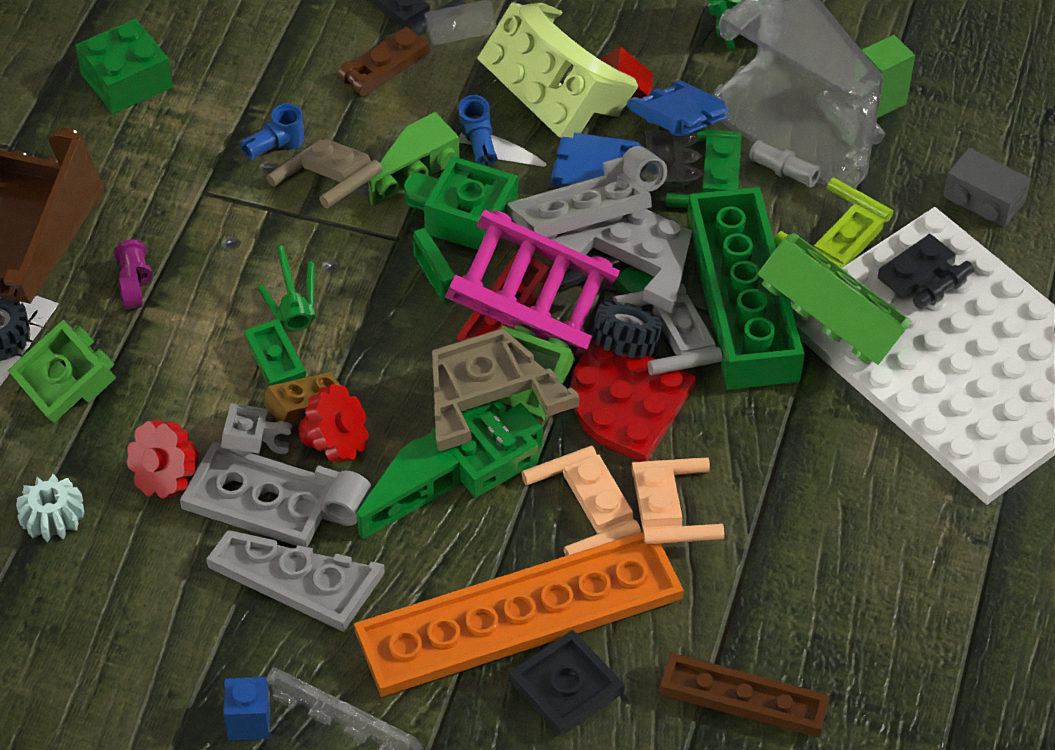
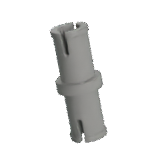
(784, 163)

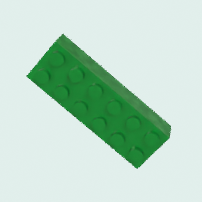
(747, 320)

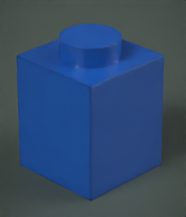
(247, 708)

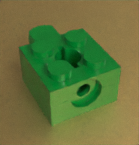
(460, 189)

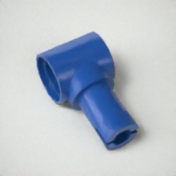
(477, 130)
(281, 132)

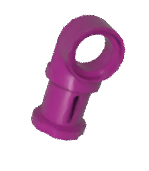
(134, 272)

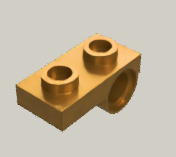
(289, 399)

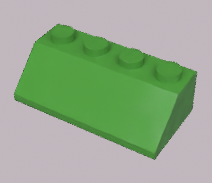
(833, 298)

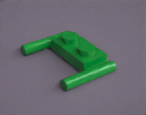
(720, 164)

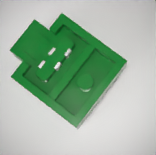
(499, 446)

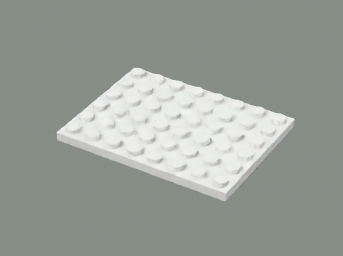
(967, 373)

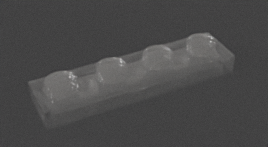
(327, 708)

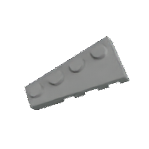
(309, 582)

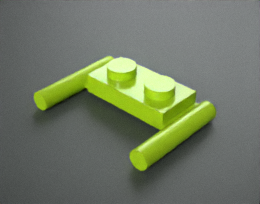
(854, 229)

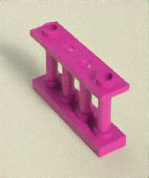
(503, 304)

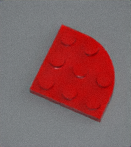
(624, 403)

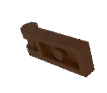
(384, 61)

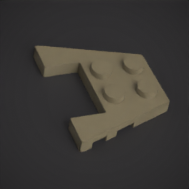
(486, 371)

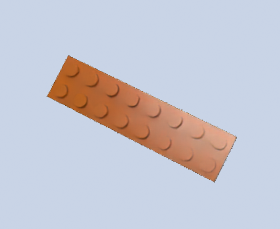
(516, 612)

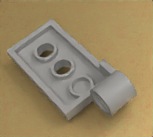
(595, 200)
(301, 500)

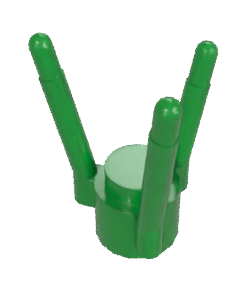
(294, 310)

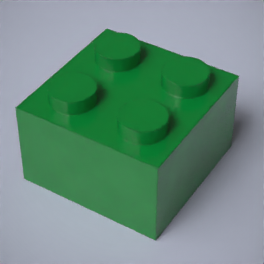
(124, 66)

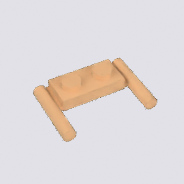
(596, 494)
(660, 501)

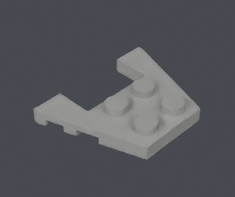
(643, 242)

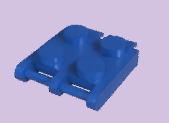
(679, 108)
(583, 157)

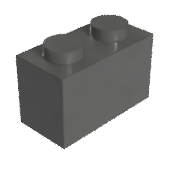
(986, 187)

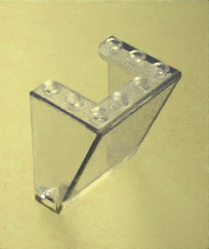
(804, 87)

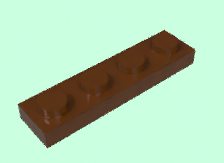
(744, 695)

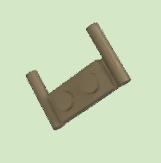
(333, 161)

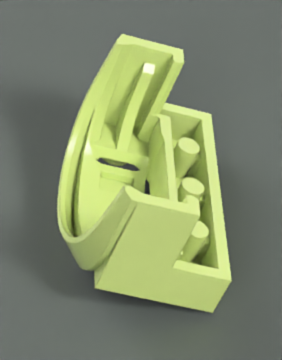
(532, 58)

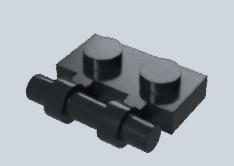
(920, 264)

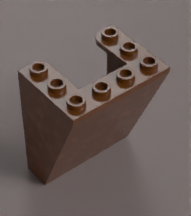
(42, 210)

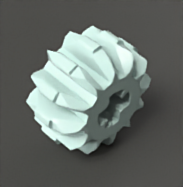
(50, 508)

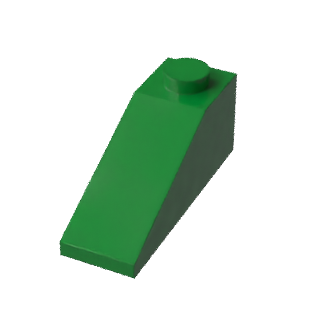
(409, 482)

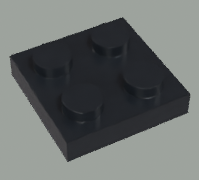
(566, 683)

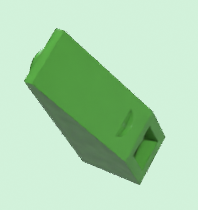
(420, 148)

